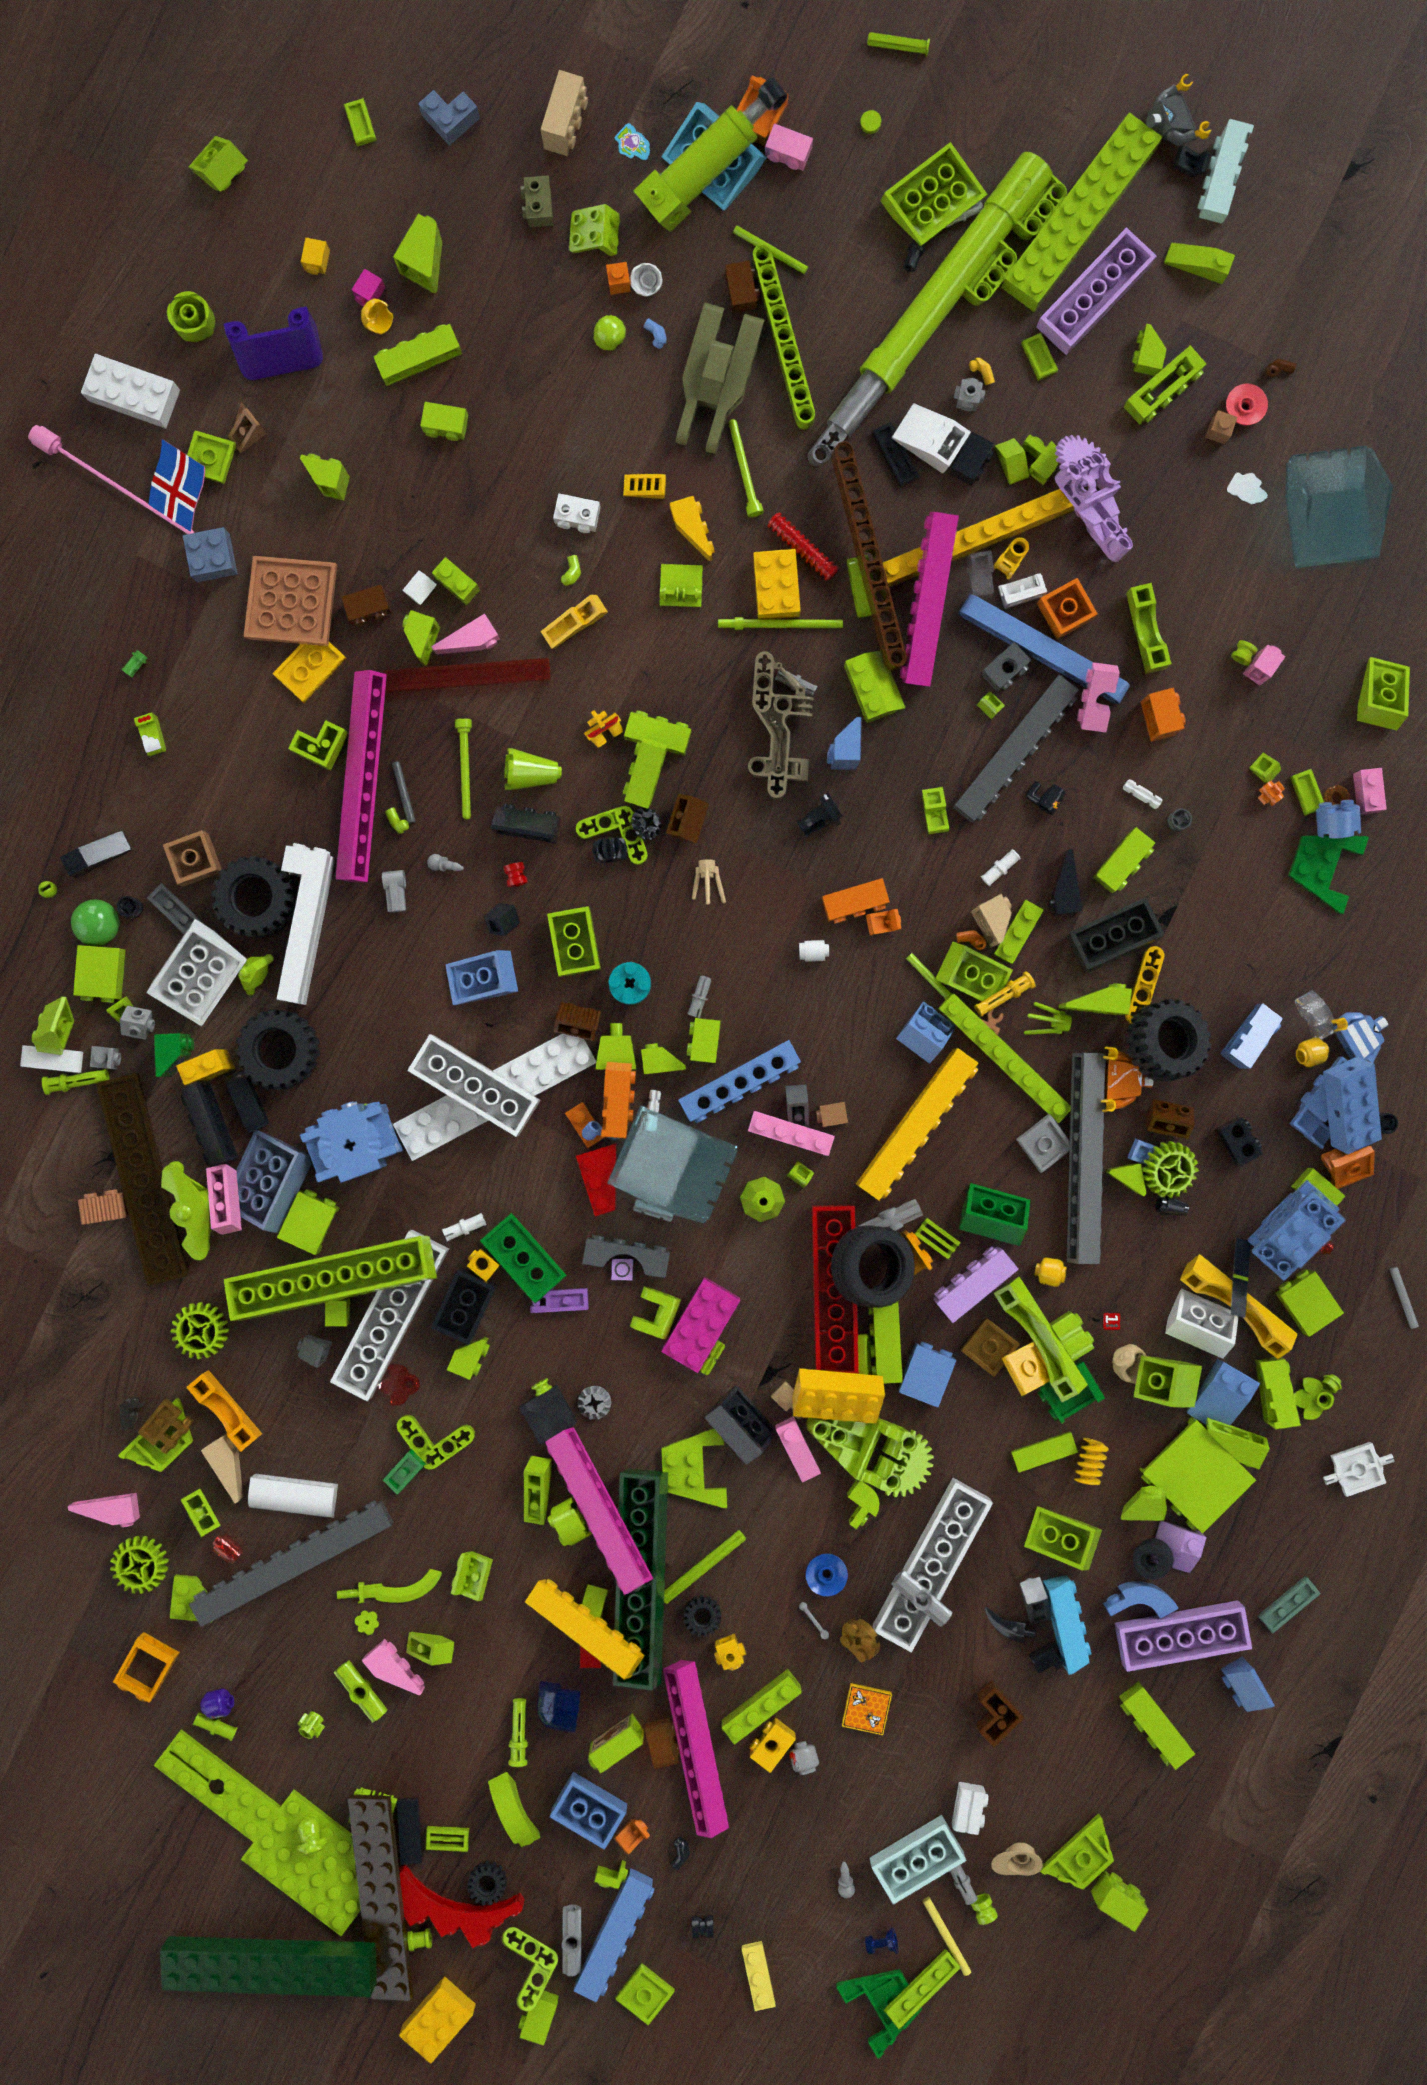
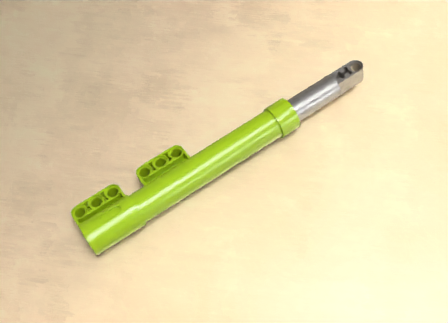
(961, 273)

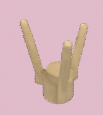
(706, 870)

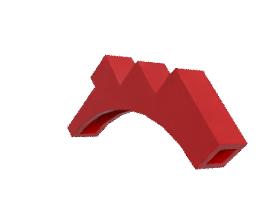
(448, 1915)

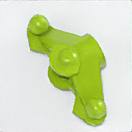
(190, 1209)

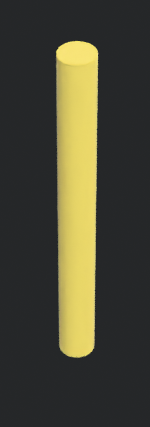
(946, 1936)

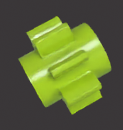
(311, 1725)

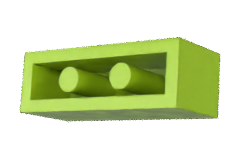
(658, 730)
(645, 772)
(1124, 860)

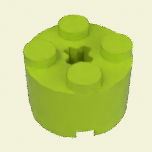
(191, 328)
(569, 1522)

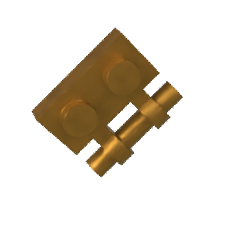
(161, 1421)

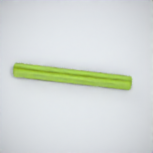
(703, 1566)

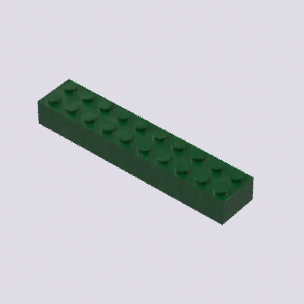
(641, 1611)
(268, 1966)

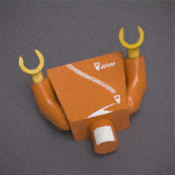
(1122, 1080)

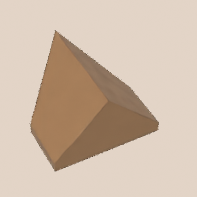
(245, 429)

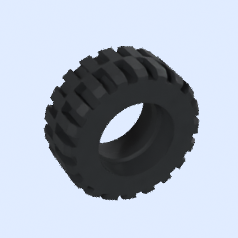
(229, 884)
(1191, 1034)
(251, 1039)

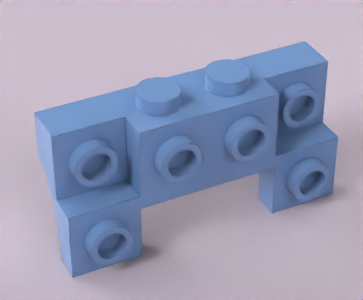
(1314, 1112)

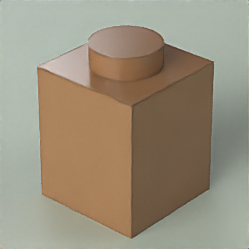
(1221, 427)
(832, 1114)

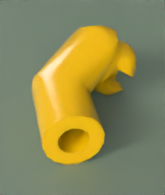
(983, 367)

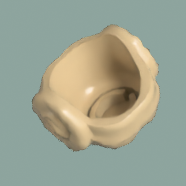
(1127, 1361)

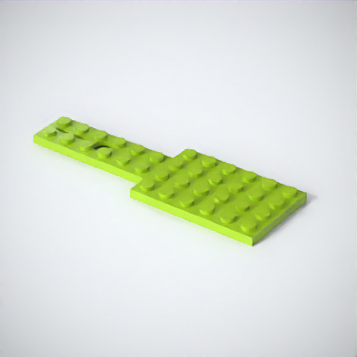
(318, 1881)

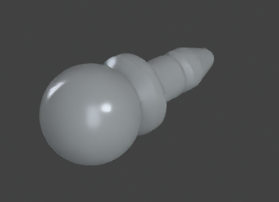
(441, 863)
(846, 1888)

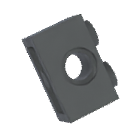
(1012, 656)

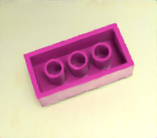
(701, 1324)

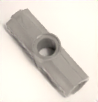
(896, 1217)
(912, 1589)
(571, 1951)

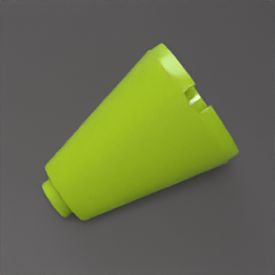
(529, 770)

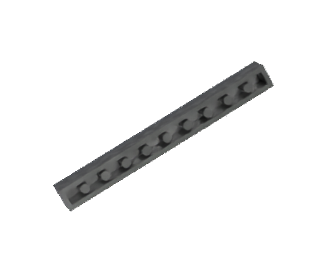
(1086, 1158)
(290, 1563)

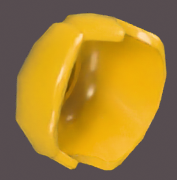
(376, 316)

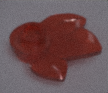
(396, 1384)

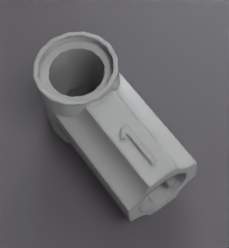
(394, 884)

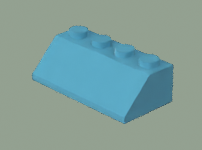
(1066, 1623)

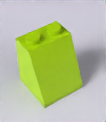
(421, 253)
(1167, 1381)

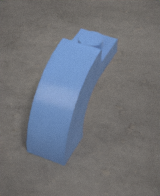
(1140, 1593)

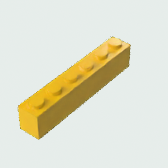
(585, 1628)

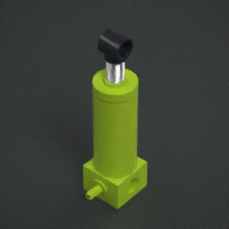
(706, 158)

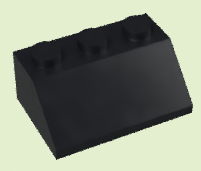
(526, 823)
(741, 1425)

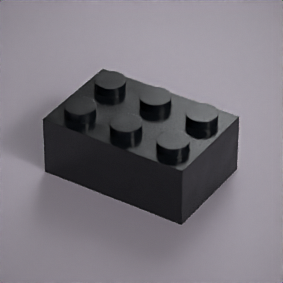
(464, 1306)

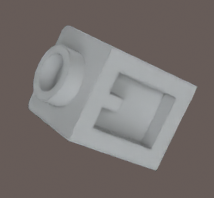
(105, 1057)

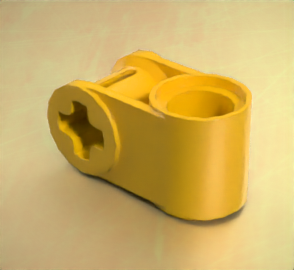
(1010, 560)

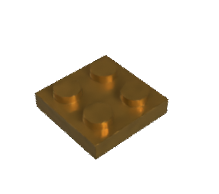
(988, 1346)

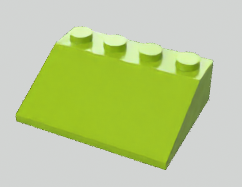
(933, 195)

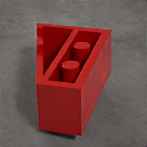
(596, 1170)

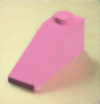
(472, 637)
(797, 1449)
(111, 1510)

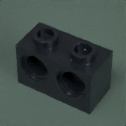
(1235, 1144)

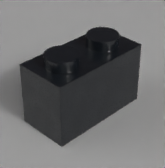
(971, 459)

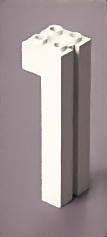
(316, 874)

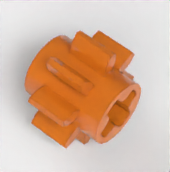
(1271, 793)

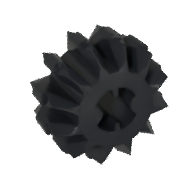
(609, 850)

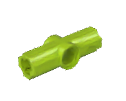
(369, 1701)

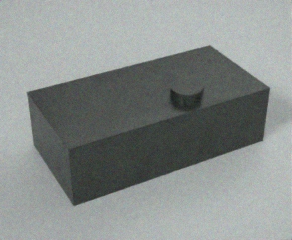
(1115, 935)

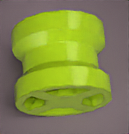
(1244, 653)

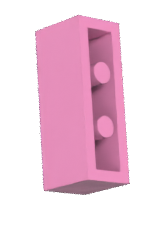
(223, 1199)

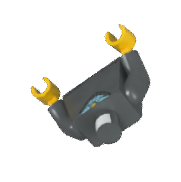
(1172, 117)

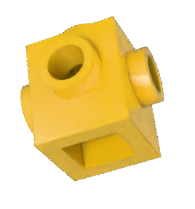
(729, 1652)

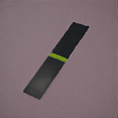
(1240, 1277)

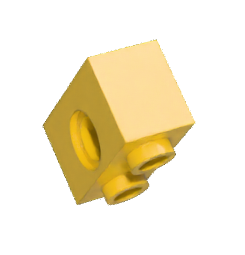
(770, 1756)

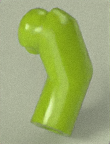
(399, 826)

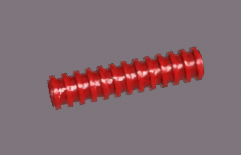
(802, 546)

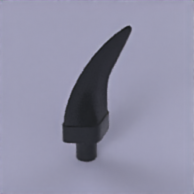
(1012, 1630)

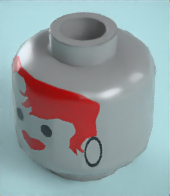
(804, 1758)

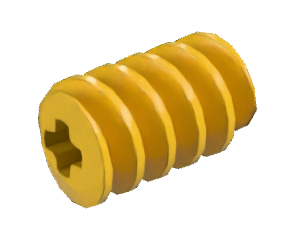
(1092, 1462)

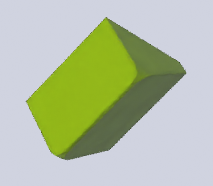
(1265, 768)

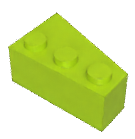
(1276, 1393)

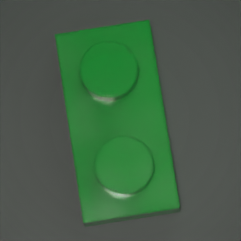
(404, 1472)

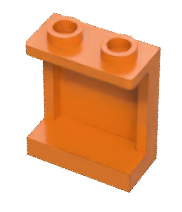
(765, 123)

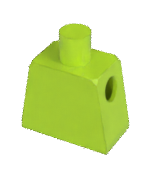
(615, 1048)

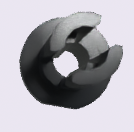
(820, 816)

